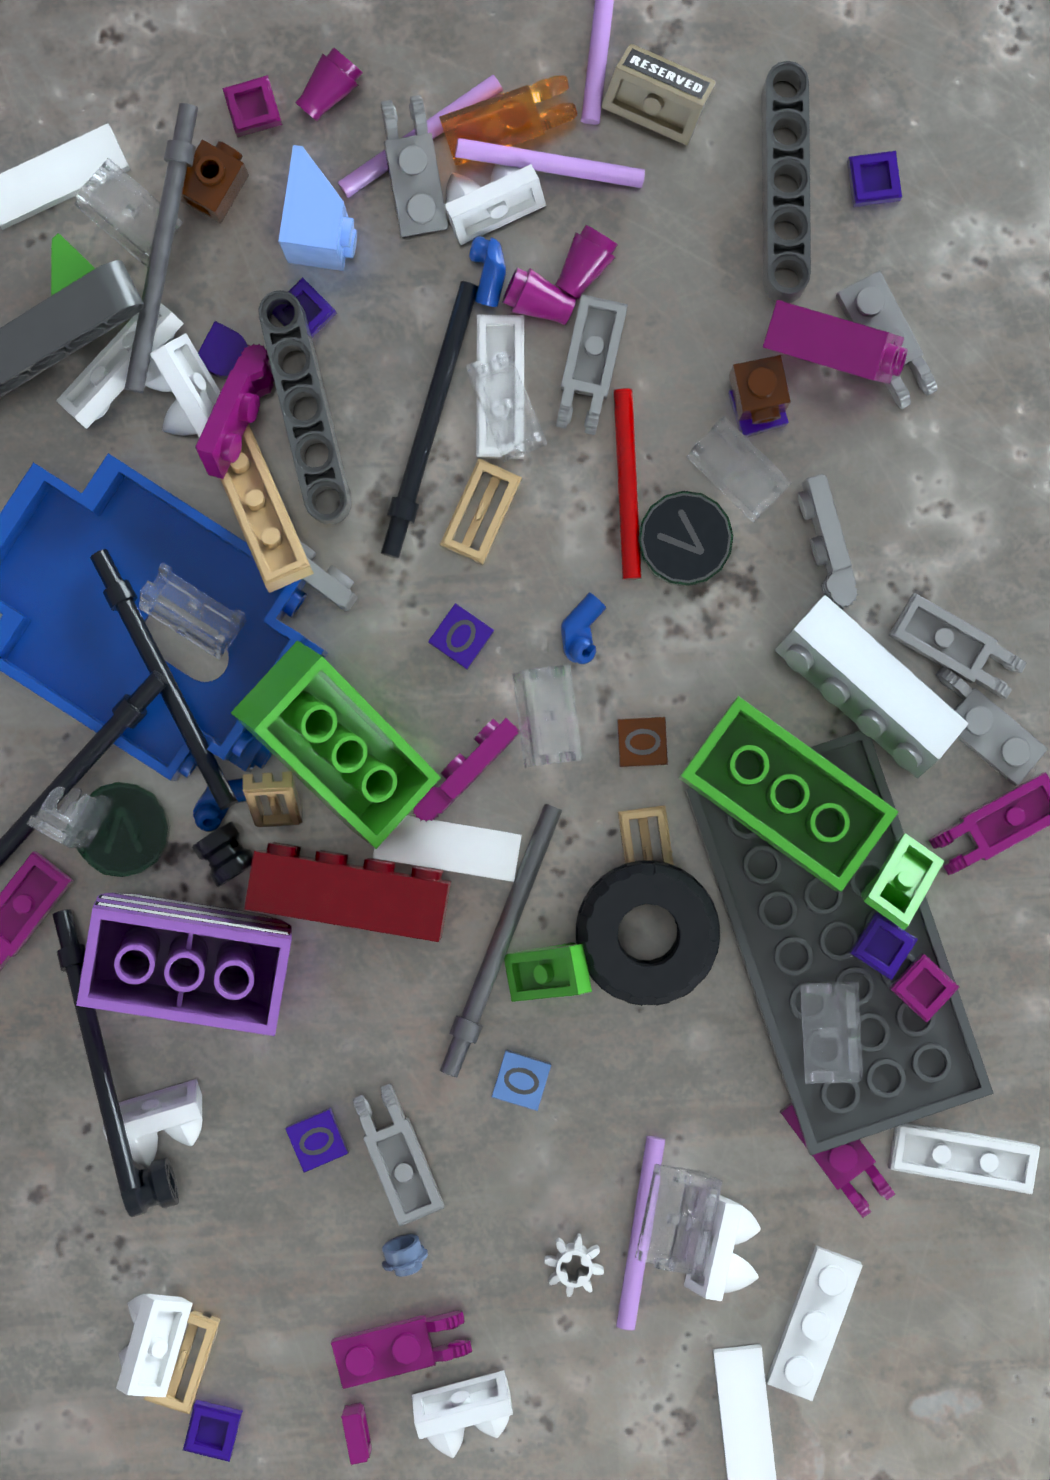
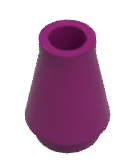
(328, 84)
(585, 261)
(537, 297)

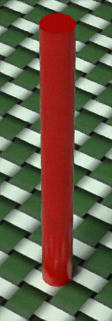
(627, 484)

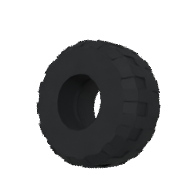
(677, 970)

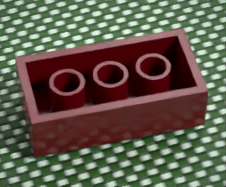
(348, 894)

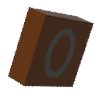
(642, 742)

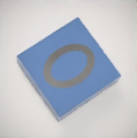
(521, 1080)

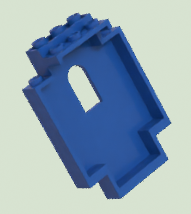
(77, 651)

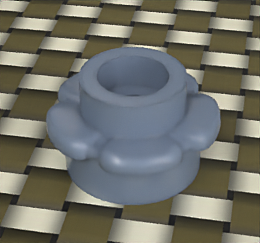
(404, 1255)

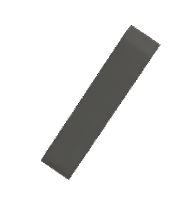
(792, 161)
(66, 323)
(290, 389)

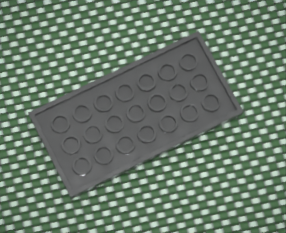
(800, 934)

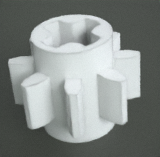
(583, 1274)

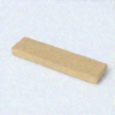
(264, 518)

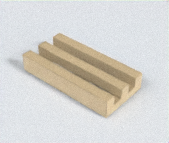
(464, 548)
(272, 789)
(641, 815)
(195, 1320)

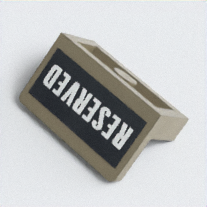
(658, 93)

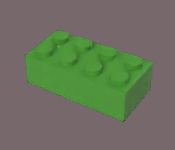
(336, 744)
(788, 794)

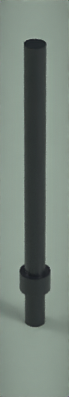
(403, 507)
(122, 599)
(127, 713)
(71, 961)

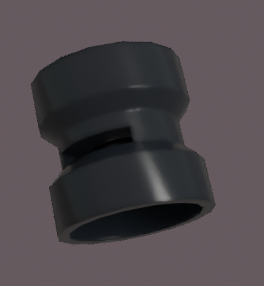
(224, 854)
(156, 1186)

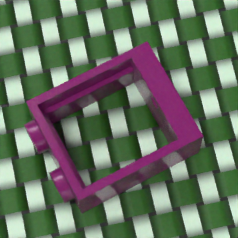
(835, 342)

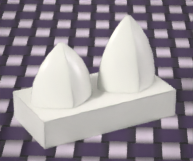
(480, 209)
(180, 370)
(170, 1109)
(724, 1269)
(153, 1345)
(447, 1410)

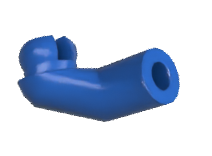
(493, 270)
(577, 631)
(206, 811)

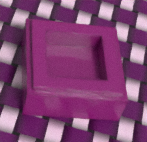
(252, 106)
(924, 987)
(356, 1433)

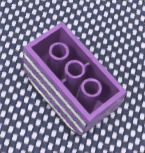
(185, 962)

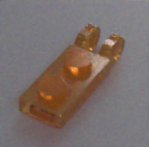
(509, 116)

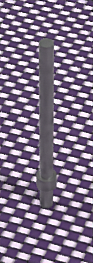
(179, 156)
(467, 1027)

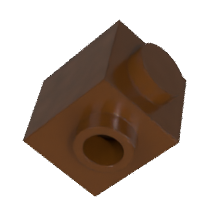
(214, 179)
(760, 389)

